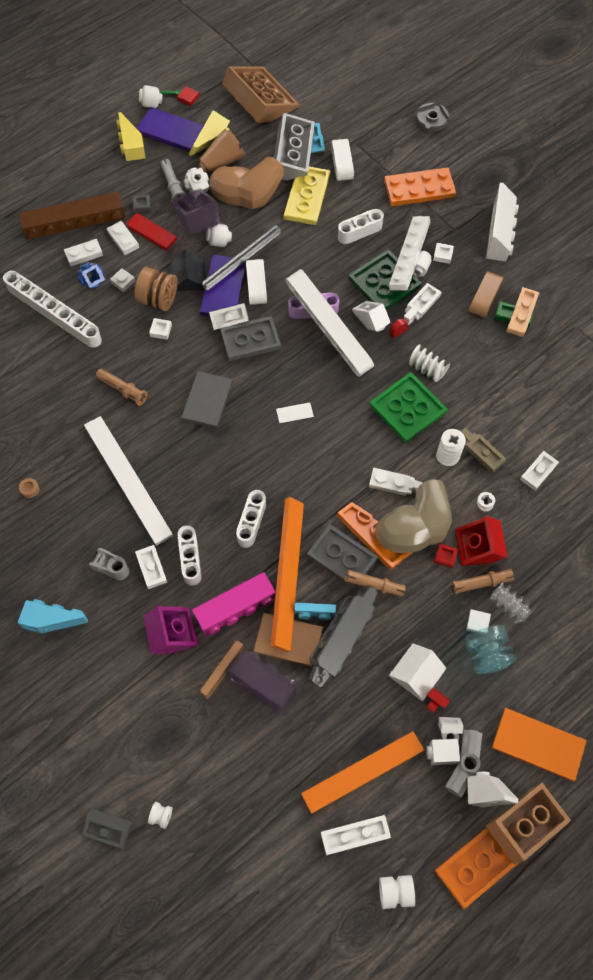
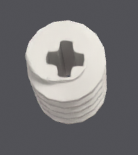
(427, 364)
(450, 447)

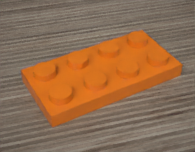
(419, 186)

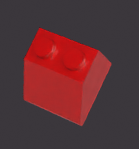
(481, 542)

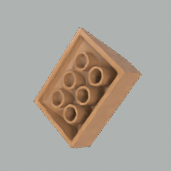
(259, 93)

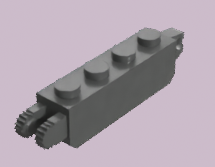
(341, 635)

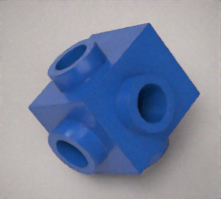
(96, 275)

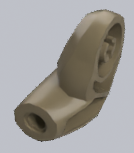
(417, 525)

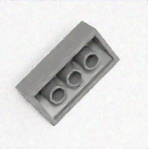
(294, 145)

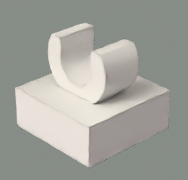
(450, 725)

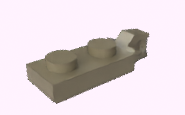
(483, 450)

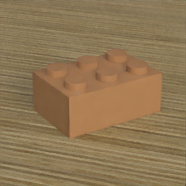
(528, 823)

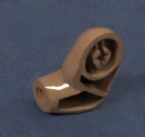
(247, 187)

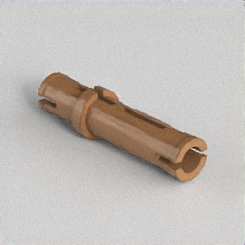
(489, 579)
(383, 585)

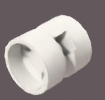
(396, 892)

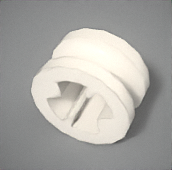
(480, 502)

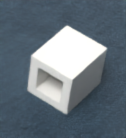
(443, 752)

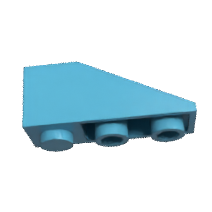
(46, 618)

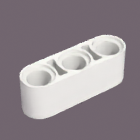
(342, 159)
(360, 226)
(256, 281)
(253, 510)
(186, 547)

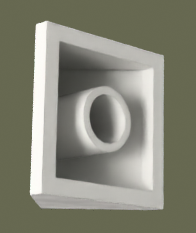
(418, 671)

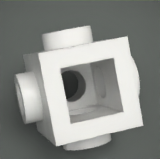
(196, 179)

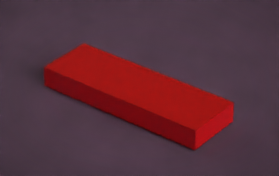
(151, 232)

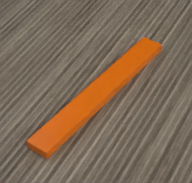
(287, 575)

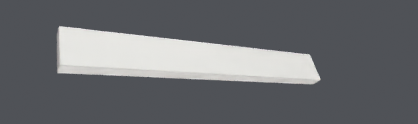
(128, 481)

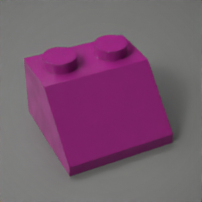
(170, 629)

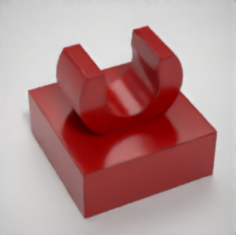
(438, 699)

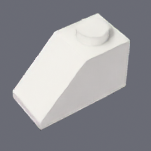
(372, 315)
(488, 791)

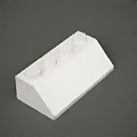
(502, 225)

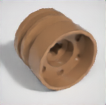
(155, 288)

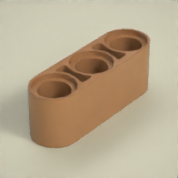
(486, 294)

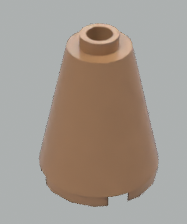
(221, 152)

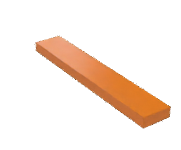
(362, 772)

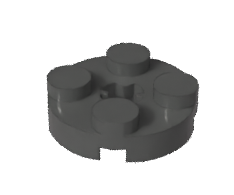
(432, 124)

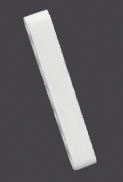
(52, 309)
(329, 323)

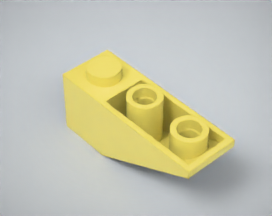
(131, 138)

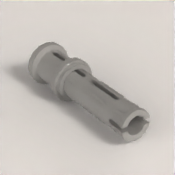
(174, 185)

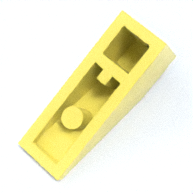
(210, 131)

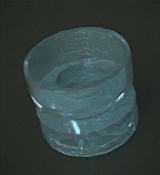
(491, 653)

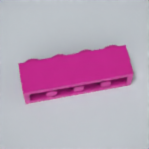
(234, 604)

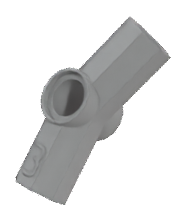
(469, 750)

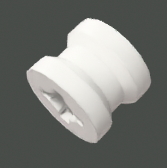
(160, 815)

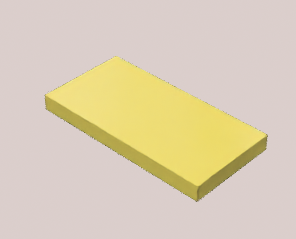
(307, 196)

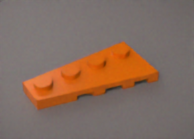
(364, 527)

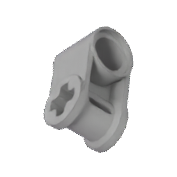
(107, 562)

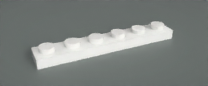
(409, 253)

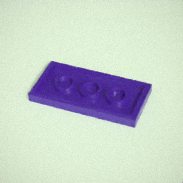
(169, 129)
(225, 292)

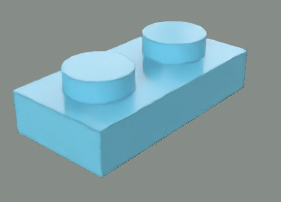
(321, 611)

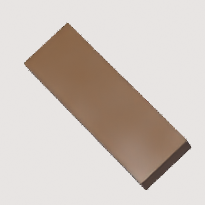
(221, 670)

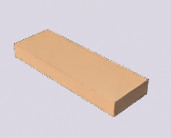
(522, 312)

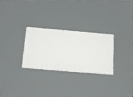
(294, 412)

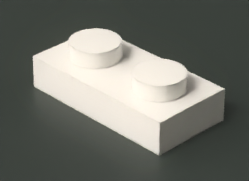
(122, 238)
(83, 252)
(229, 316)
(539, 470)
(151, 567)

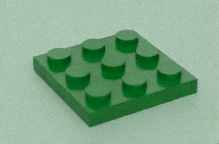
(408, 407)

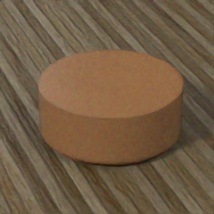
(29, 488)

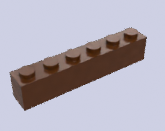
(72, 215)

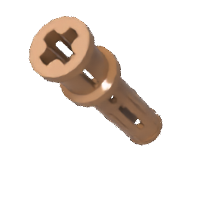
(127, 389)

